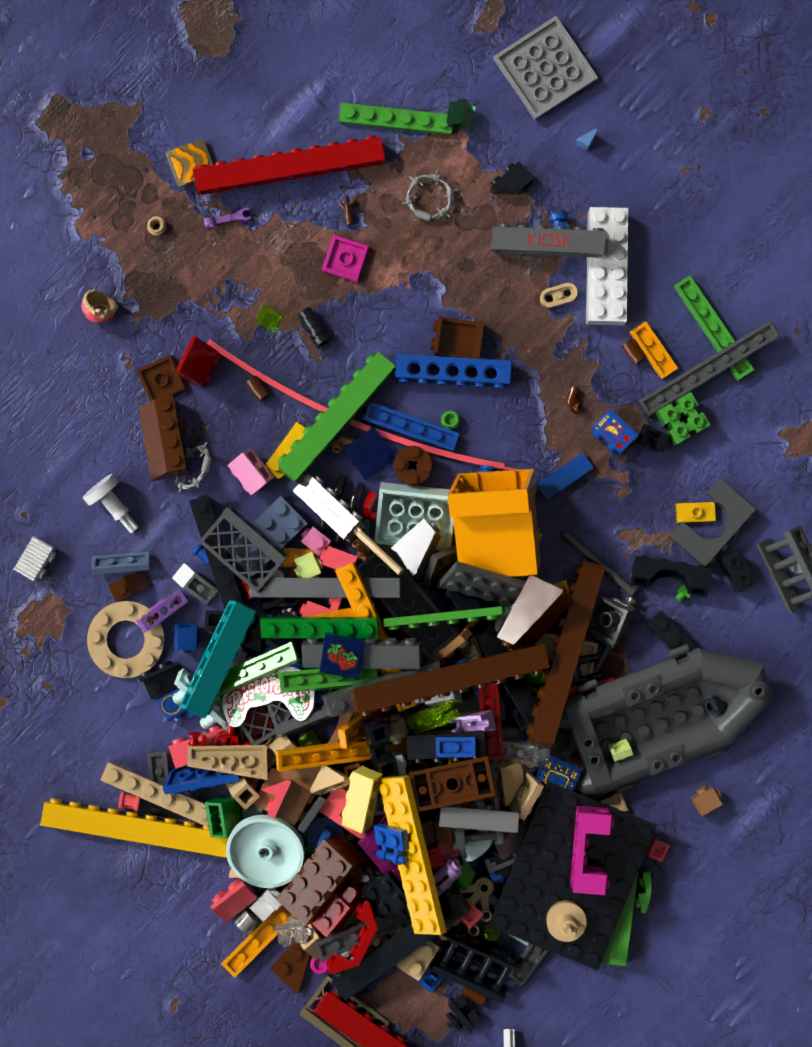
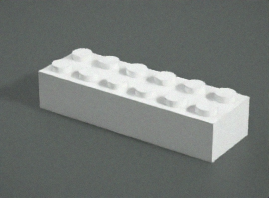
(608, 276)

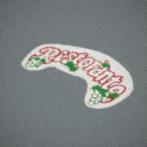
(262, 692)

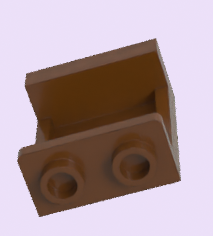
(457, 338)

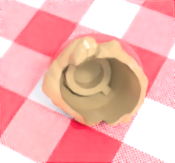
(98, 306)

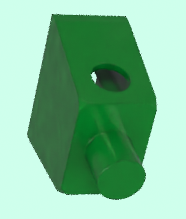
(222, 815)

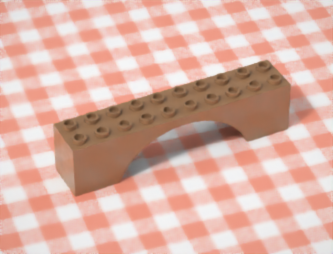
(302, 781)

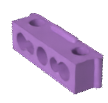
(156, 609)

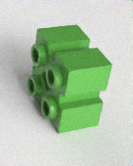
(686, 407)

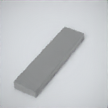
(479, 819)

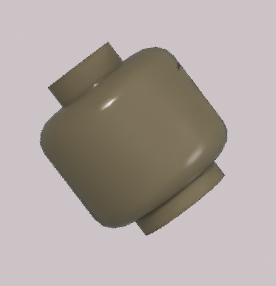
(397, 728)

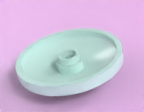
(265, 851)

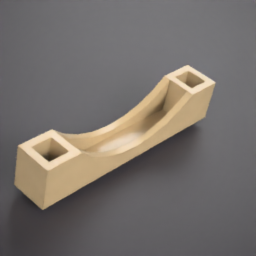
(149, 790)

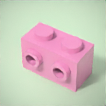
(250, 471)

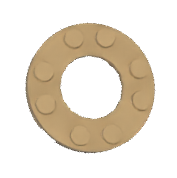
(99, 648)

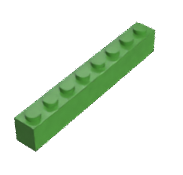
(336, 417)

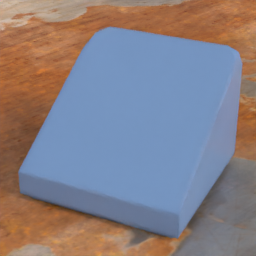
(586, 140)

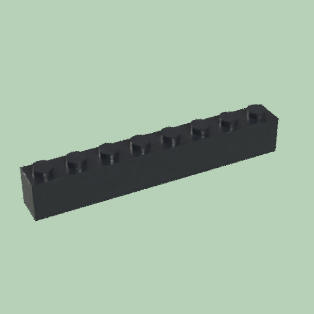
(515, 692)
(396, 947)

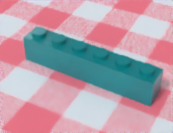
(217, 659)

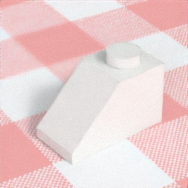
(195, 584)

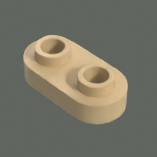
(558, 296)

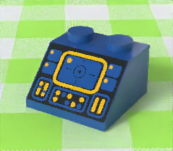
(558, 773)

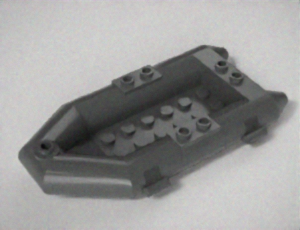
(662, 716)

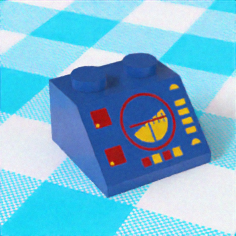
(613, 432)

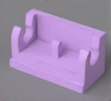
(474, 722)

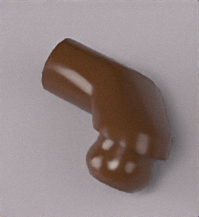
(572, 401)

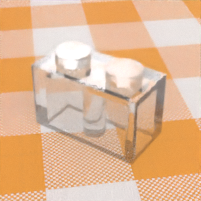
(525, 753)

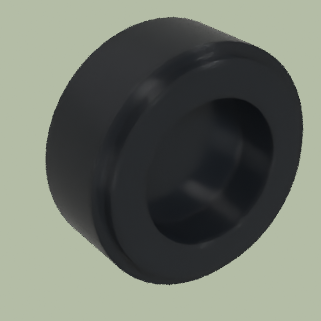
(714, 705)

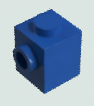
(185, 637)

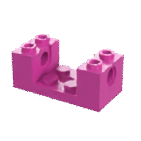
(587, 878)

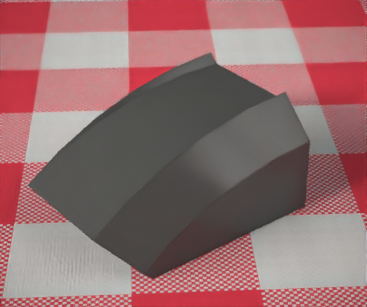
(609, 619)

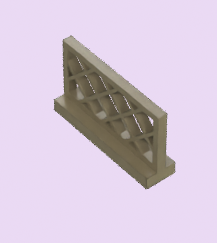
(326, 1028)

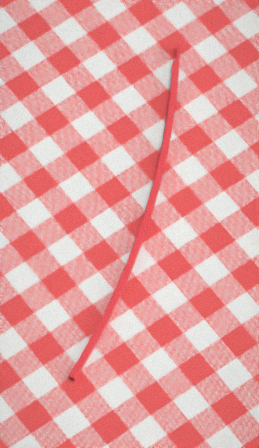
(397, 439)

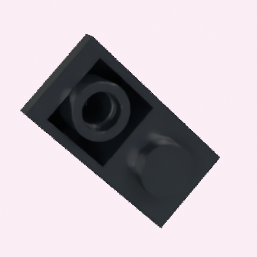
(513, 181)

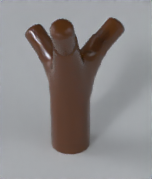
(348, 209)

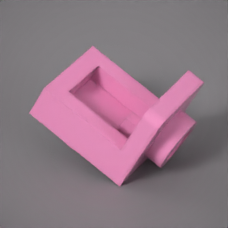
(314, 540)

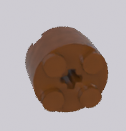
(414, 455)

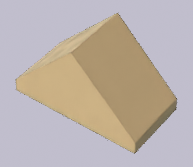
(329, 780)

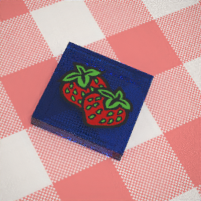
(342, 655)

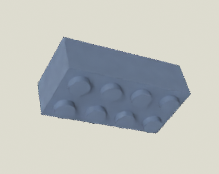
(279, 524)

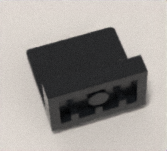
(161, 680)

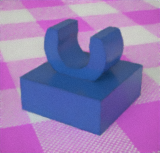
(430, 980)

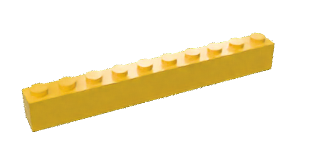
(131, 827)

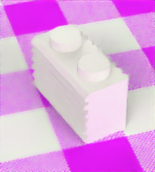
(35, 559)

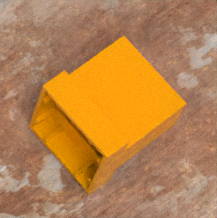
(496, 521)

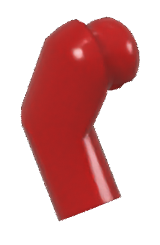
(367, 506)

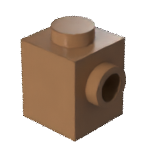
(706, 799)

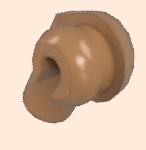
(363, 550)

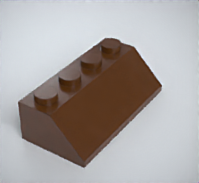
(163, 438)

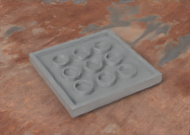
(545, 68)

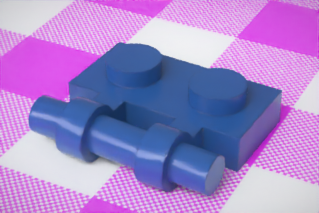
(391, 838)

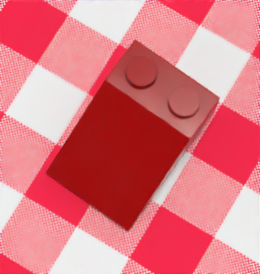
(198, 362)

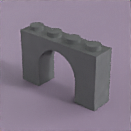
(736, 511)

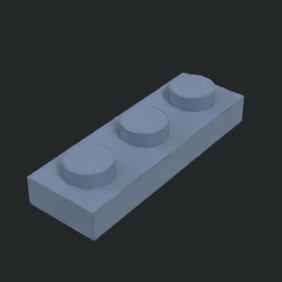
(120, 563)

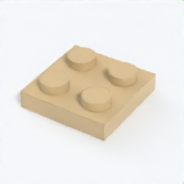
(526, 795)

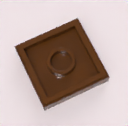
(161, 378)

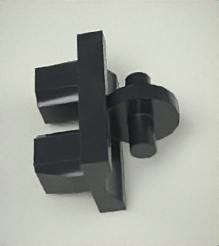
(468, 1020)

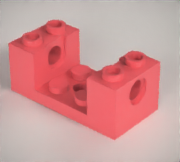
(333, 559)
(334, 806)

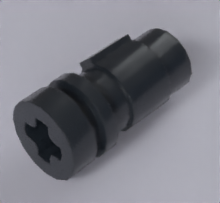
(313, 325)

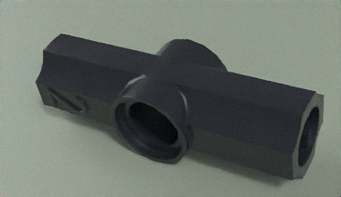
(275, 604)

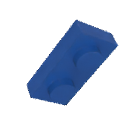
(456, 747)

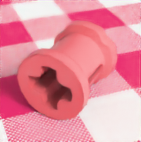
(129, 801)

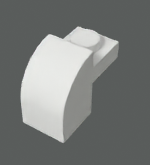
(266, 904)

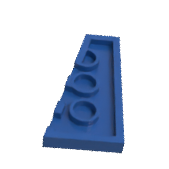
(195, 779)

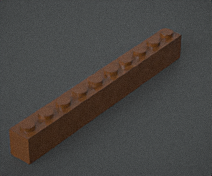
(565, 656)
(449, 678)

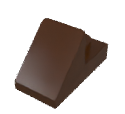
(129, 585)

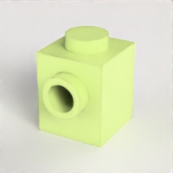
(308, 566)

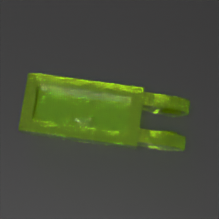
(432, 717)

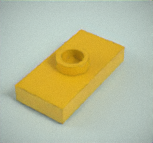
(695, 512)

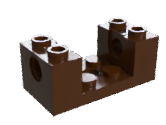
(473, 779)

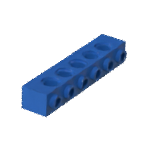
(501, 367)

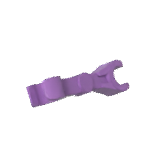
(212, 221)

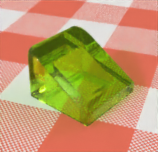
(268, 318)

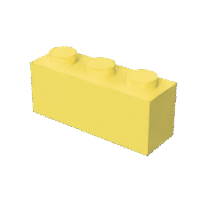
(361, 799)

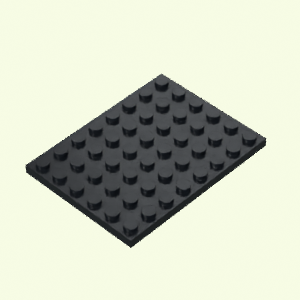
(544, 875)

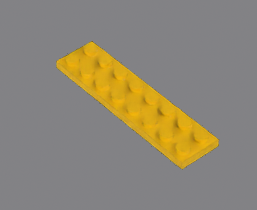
(417, 873)

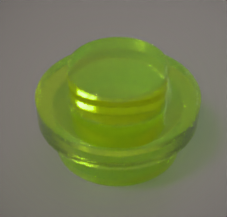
(490, 933)

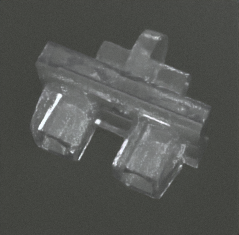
(291, 929)

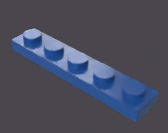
(411, 426)

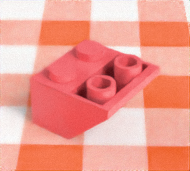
(234, 900)

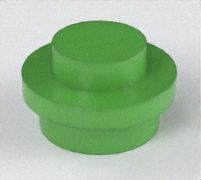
(450, 420)

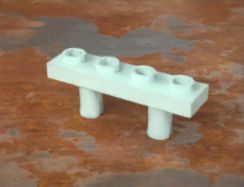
(217, 714)

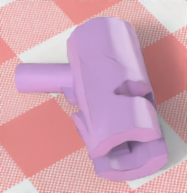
(447, 874)

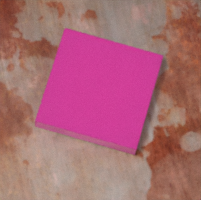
(345, 258)

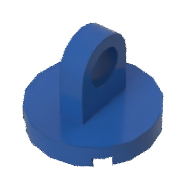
(321, 829)

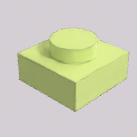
(620, 750)

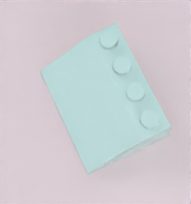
(405, 506)

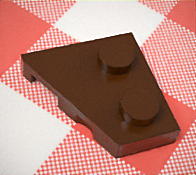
(291, 966)

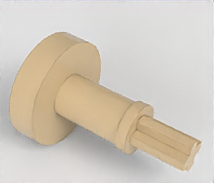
(566, 921)

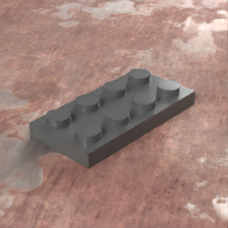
(482, 584)

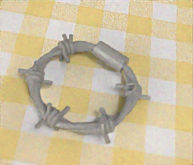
(424, 215)
(205, 468)

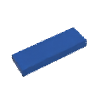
(564, 476)

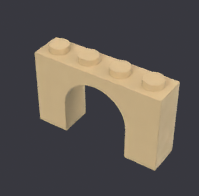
(245, 790)

